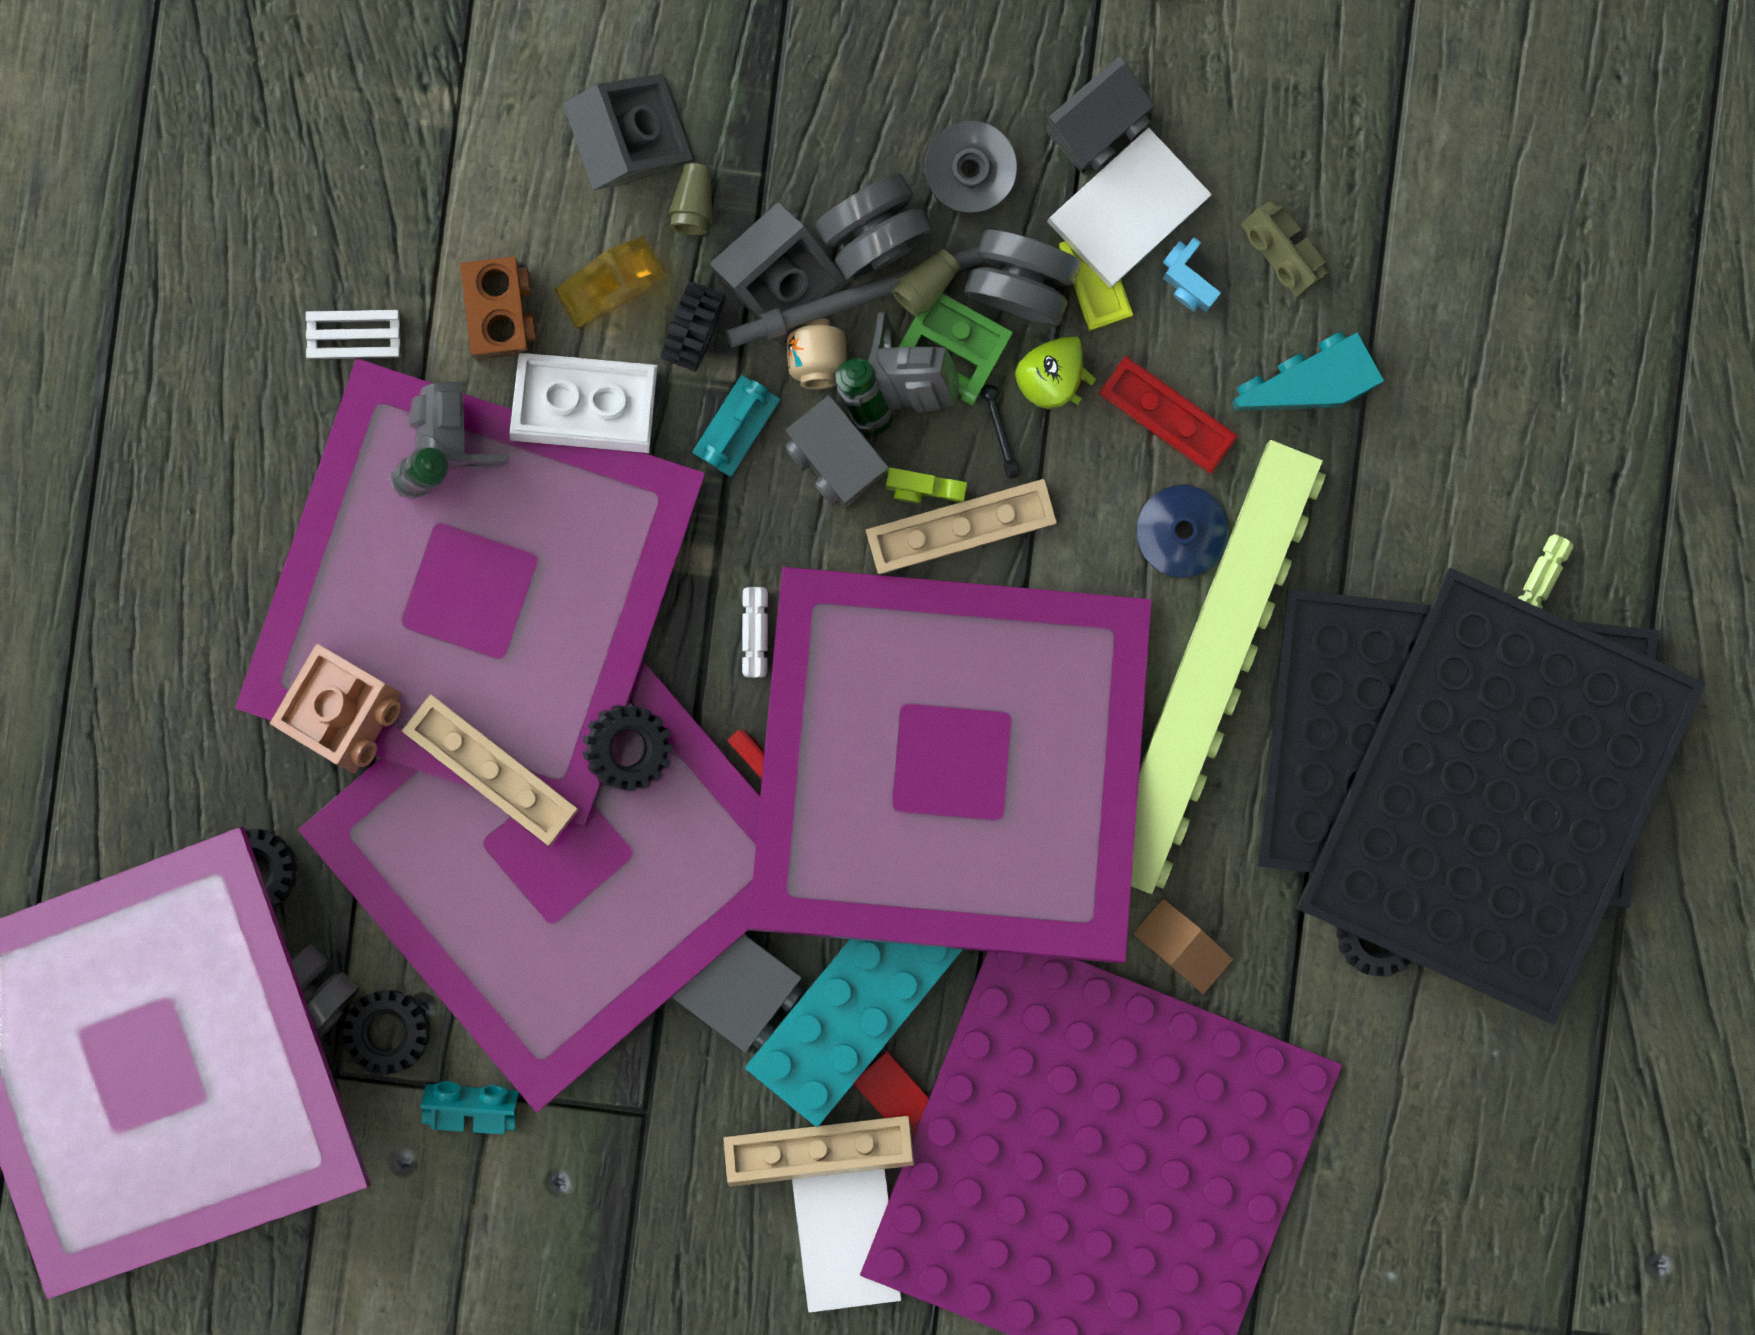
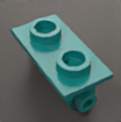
(736, 425)
(448, 1103)

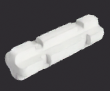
(755, 632)

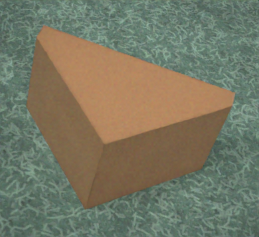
(1183, 946)

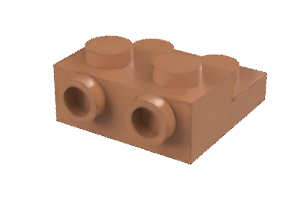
(337, 709)

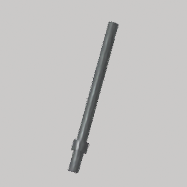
(775, 323)

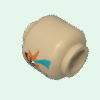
(816, 353)

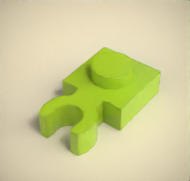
(911, 486)

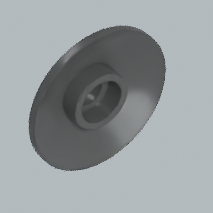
(970, 143)

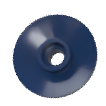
(1165, 549)

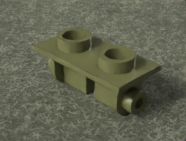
(1294, 265)

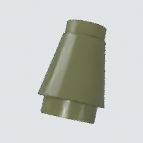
(692, 201)
(925, 283)

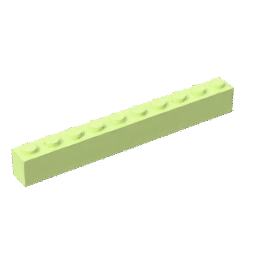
(1217, 653)

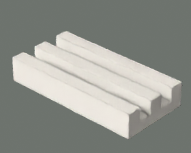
(391, 333)

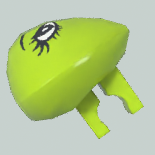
(1053, 373)

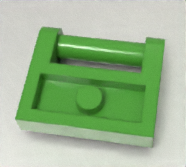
(964, 335)

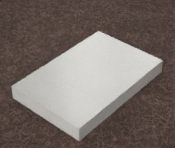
(1129, 208)
(583, 402)
(836, 1231)

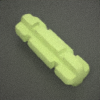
(1546, 570)

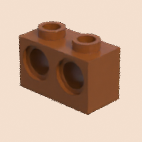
(485, 310)

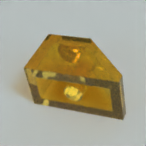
(609, 281)

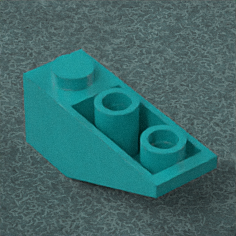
(1322, 381)

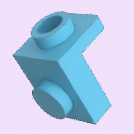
(1191, 288)

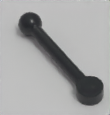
(989, 394)

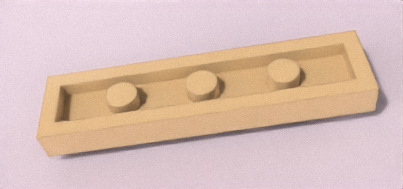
(961, 526)
(490, 770)
(818, 1151)

